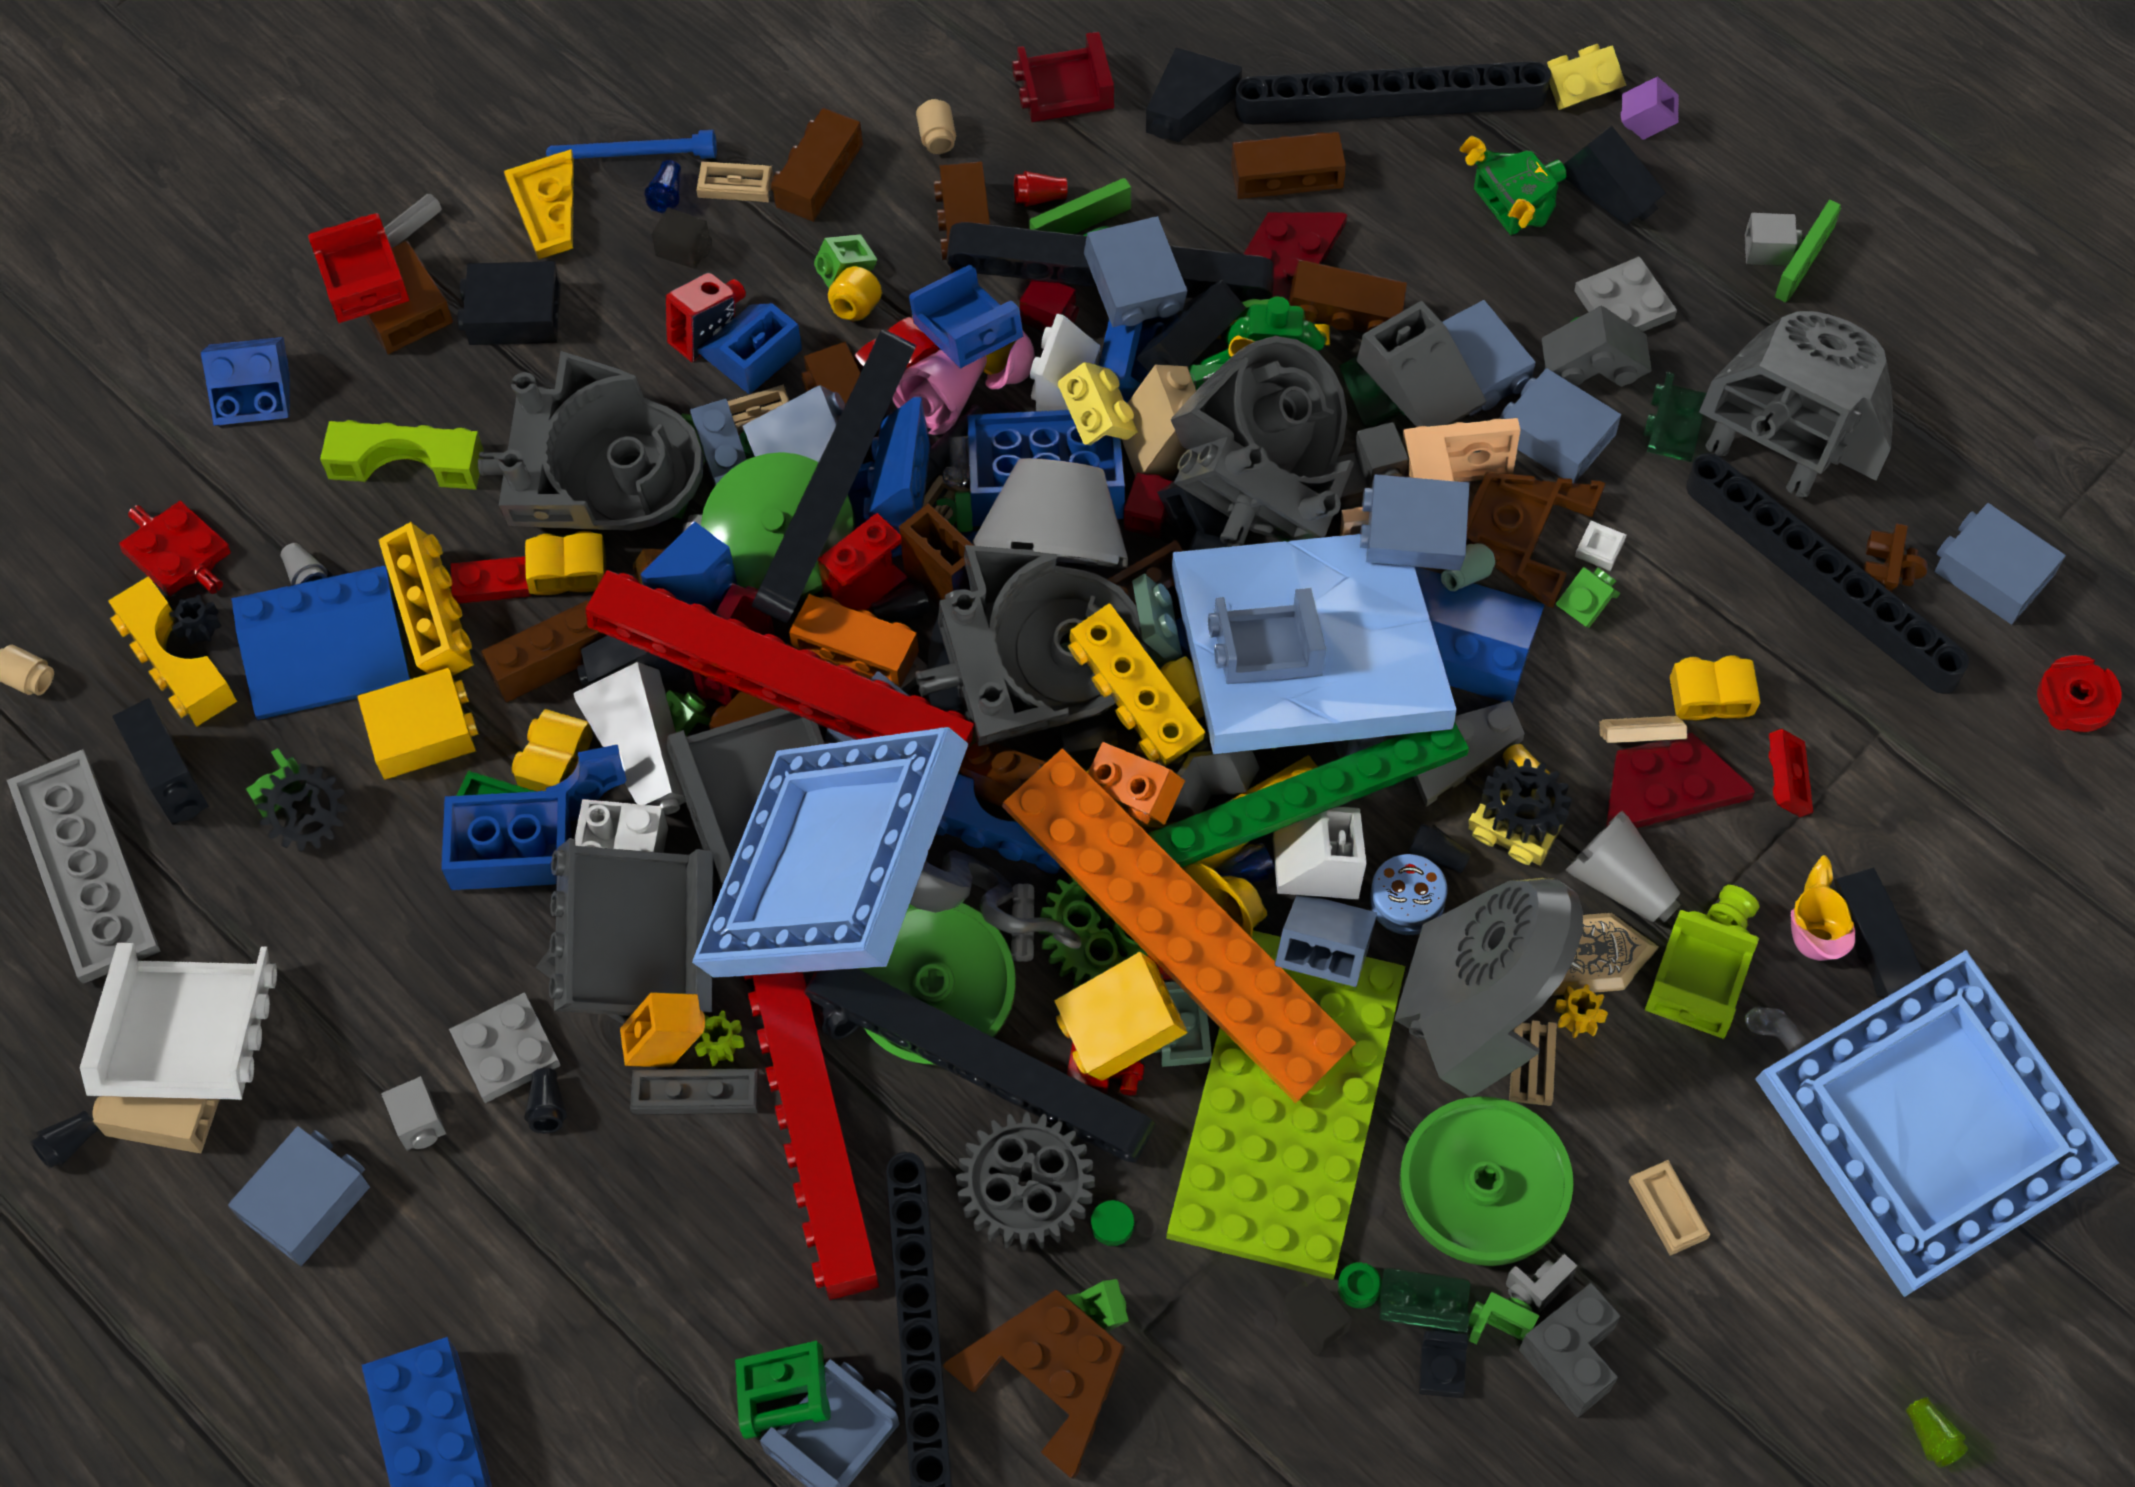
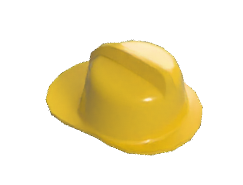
(1232, 894)

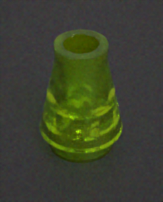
(1937, 1435)

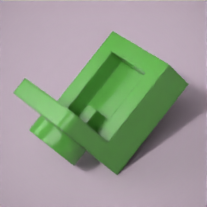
(1588, 595)
(1103, 1304)
(1509, 1316)

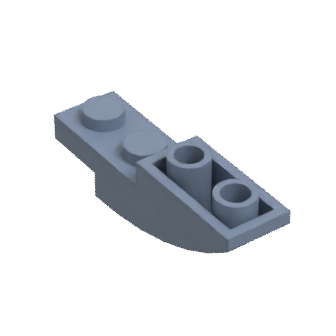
(718, 438)

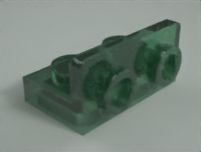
(1370, 400)
(1676, 422)
(1424, 1299)

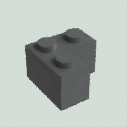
(1597, 345)
(1375, 452)
(1209, 775)
(1564, 1350)

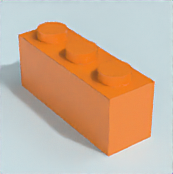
(855, 639)

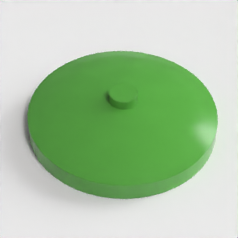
(754, 509)
(952, 965)
(1486, 1181)

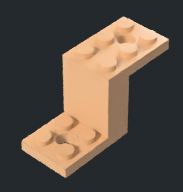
(1448, 455)

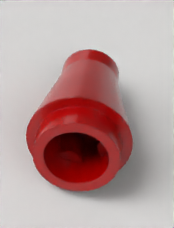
(1037, 188)

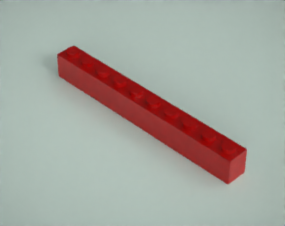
(760, 663)
(815, 1135)

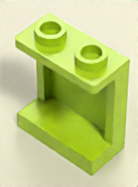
(1702, 973)

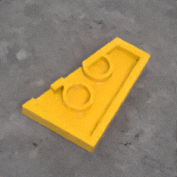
(545, 201)

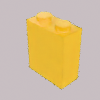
(418, 723)
(1119, 1017)

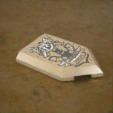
(1607, 955)

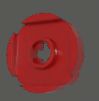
(2066, 710)

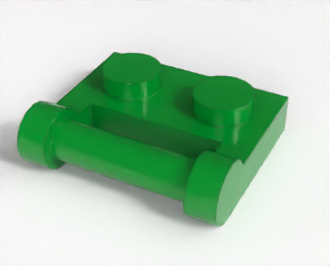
(777, 1376)

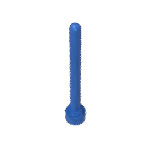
(701, 144)

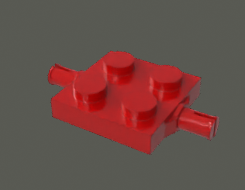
(175, 548)

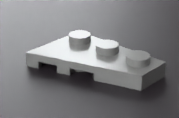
(1487, 734)

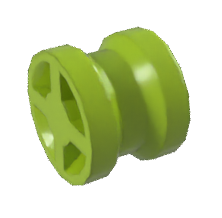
(1734, 907)

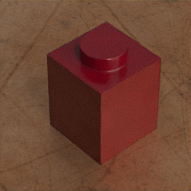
(1044, 301)
(1144, 509)

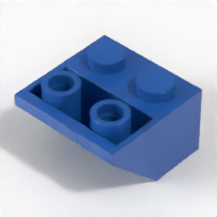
(753, 345)
(247, 380)

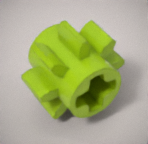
(726, 1044)

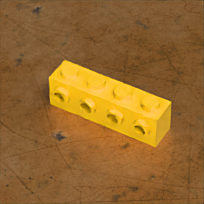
(426, 600)
(1135, 685)

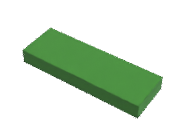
(1086, 210)
(1808, 251)

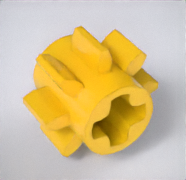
(1577, 1022)

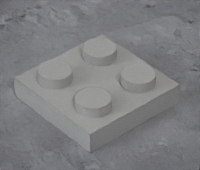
(1629, 293)
(504, 1047)

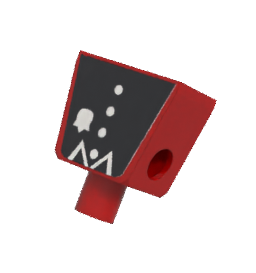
(699, 312)

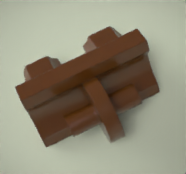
(1896, 565)

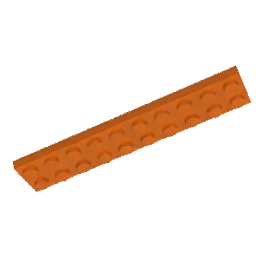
(1179, 925)

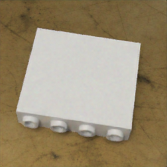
(177, 1027)

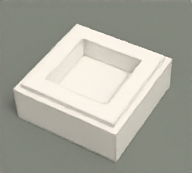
(1600, 545)

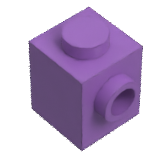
(1649, 108)

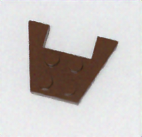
(1511, 517)
(1061, 1355)

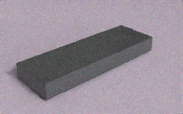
(694, 1091)

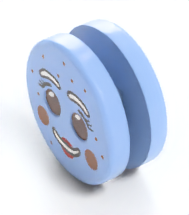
(1408, 893)

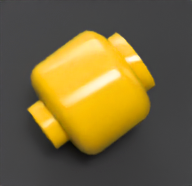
(854, 293)

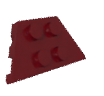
(1295, 237)
(1672, 781)

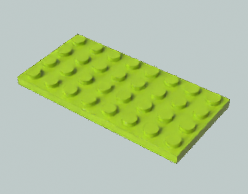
(1280, 1174)

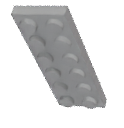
(82, 864)

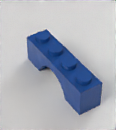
(977, 828)

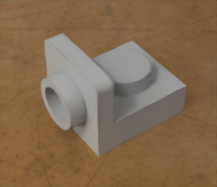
(1549, 1281)

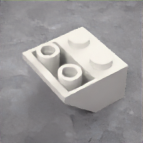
(1063, 351)
(621, 826)
(1321, 855)

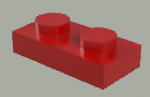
(489, 580)
(1790, 773)

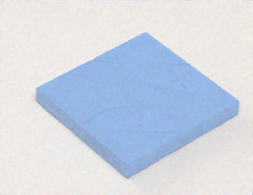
(1378, 638)
(831, 855)
(1935, 1122)

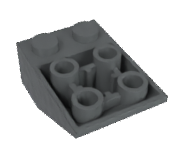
(1420, 368)

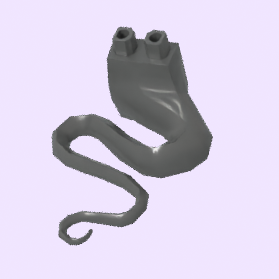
(951, 885)

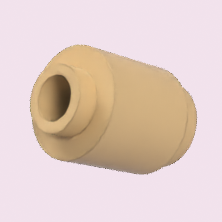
(936, 126)
(24, 670)

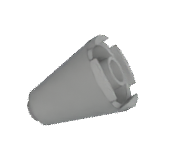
(1627, 871)

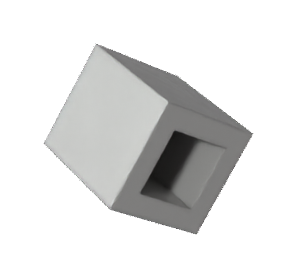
(1771, 239)
(414, 1114)

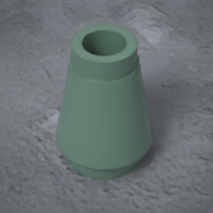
(1476, 566)

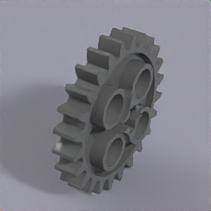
(1013, 1215)

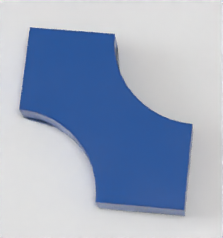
(594, 775)

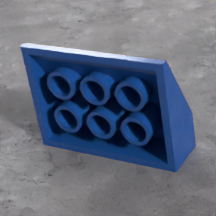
(1003, 438)
(1480, 635)
(320, 641)

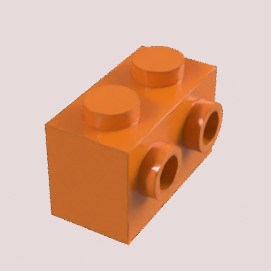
(1136, 783)

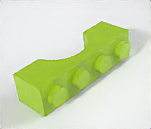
(358, 449)

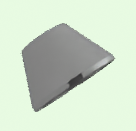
(1056, 511)

